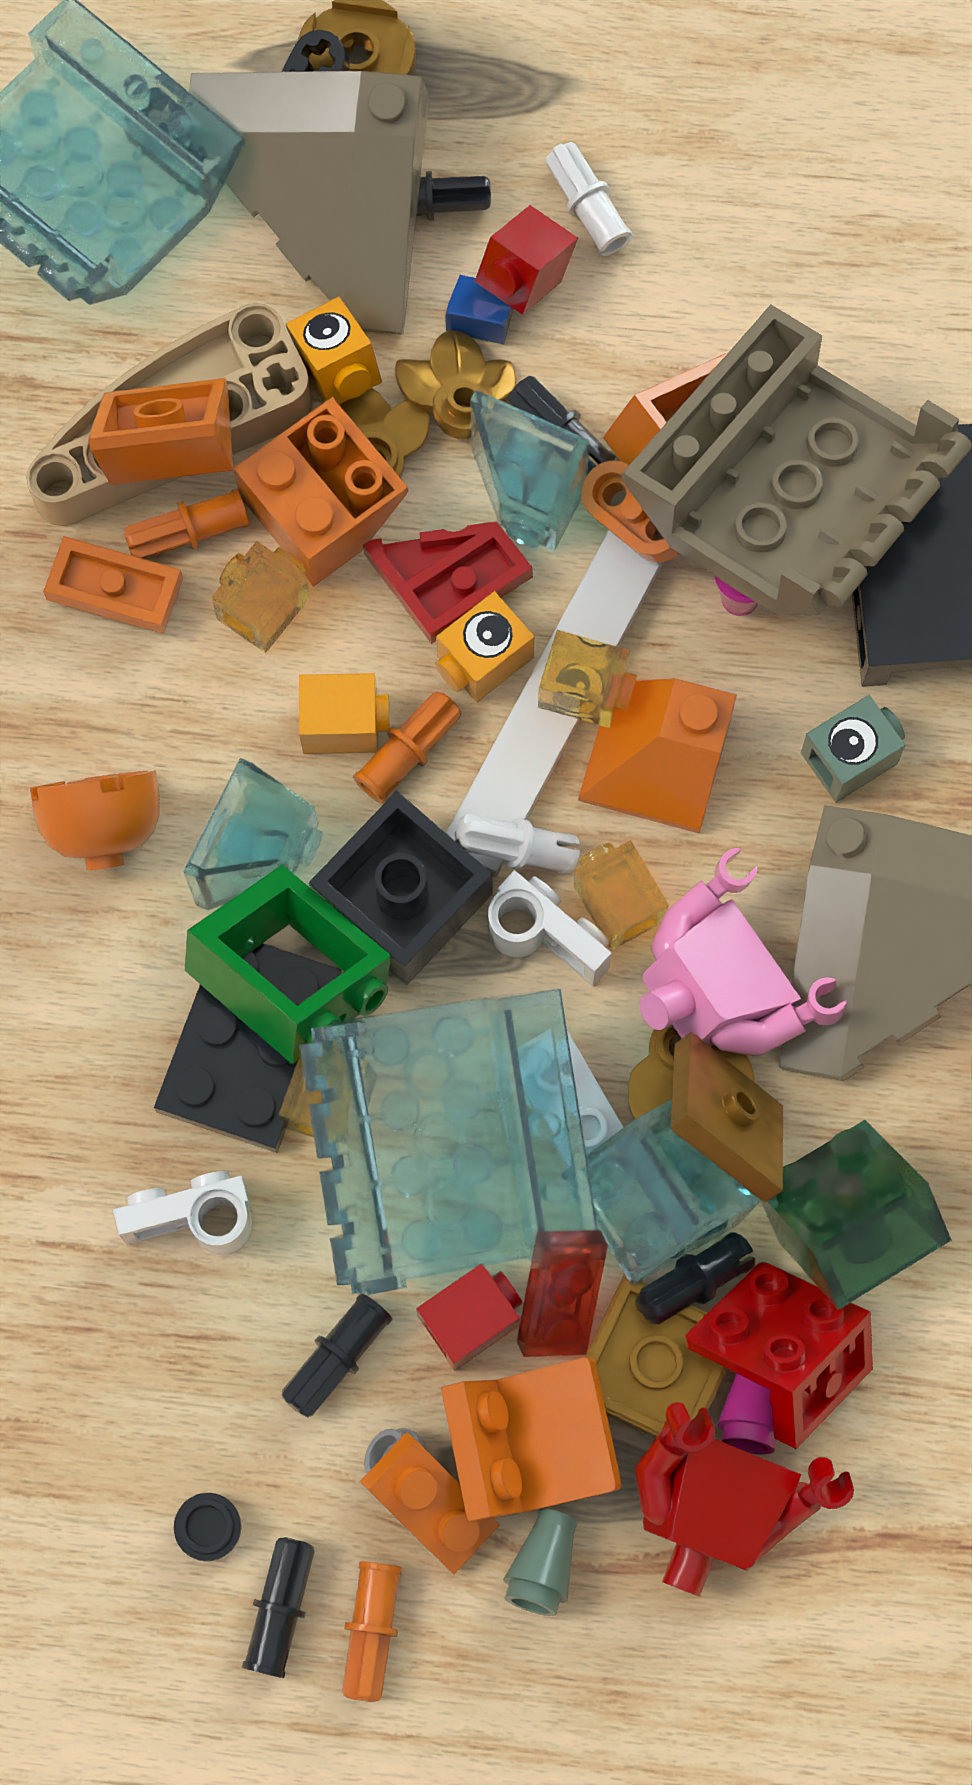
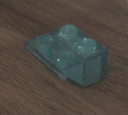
(660, 1195)

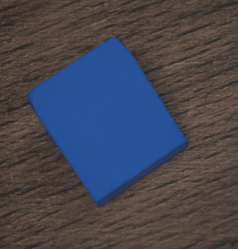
(477, 312)

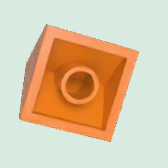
(163, 432)

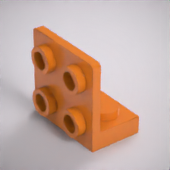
(531, 1439)

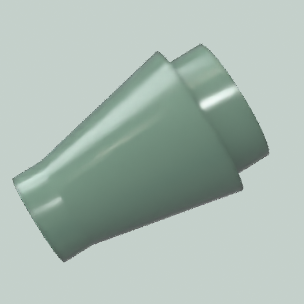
(542, 1567)

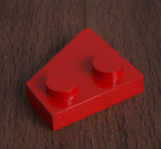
(449, 572)

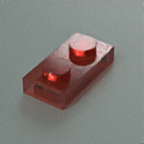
(561, 1293)

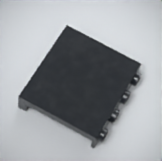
(918, 596)

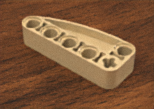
(203, 354)

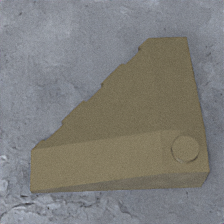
(333, 176)
(886, 922)

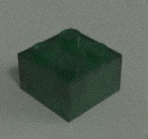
(855, 1214)

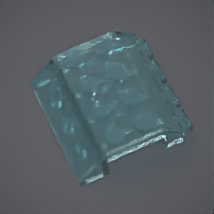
(102, 159)
(447, 1136)

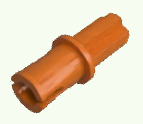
(186, 525)
(407, 746)
(370, 1631)

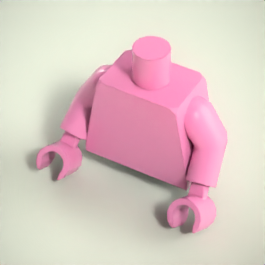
(721, 978)

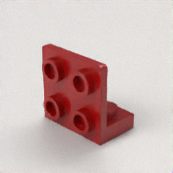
(790, 1343)

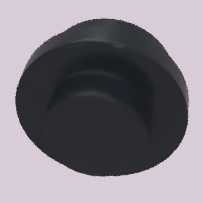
(207, 1527)

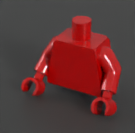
(723, 1498)

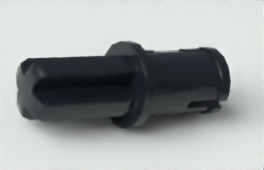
(453, 194)
(537, 400)
(695, 1278)
(335, 1356)
(279, 1607)

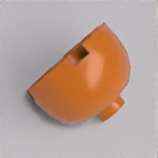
(98, 816)

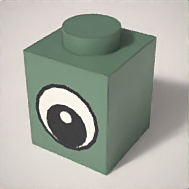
(854, 747)

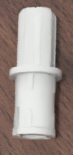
(588, 199)
(518, 843)

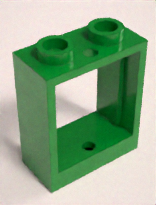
(254, 916)

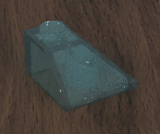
(528, 470)
(249, 836)

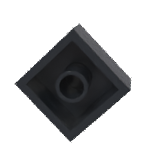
(404, 885)

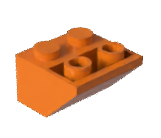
(320, 489)

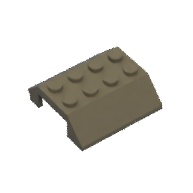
(789, 472)

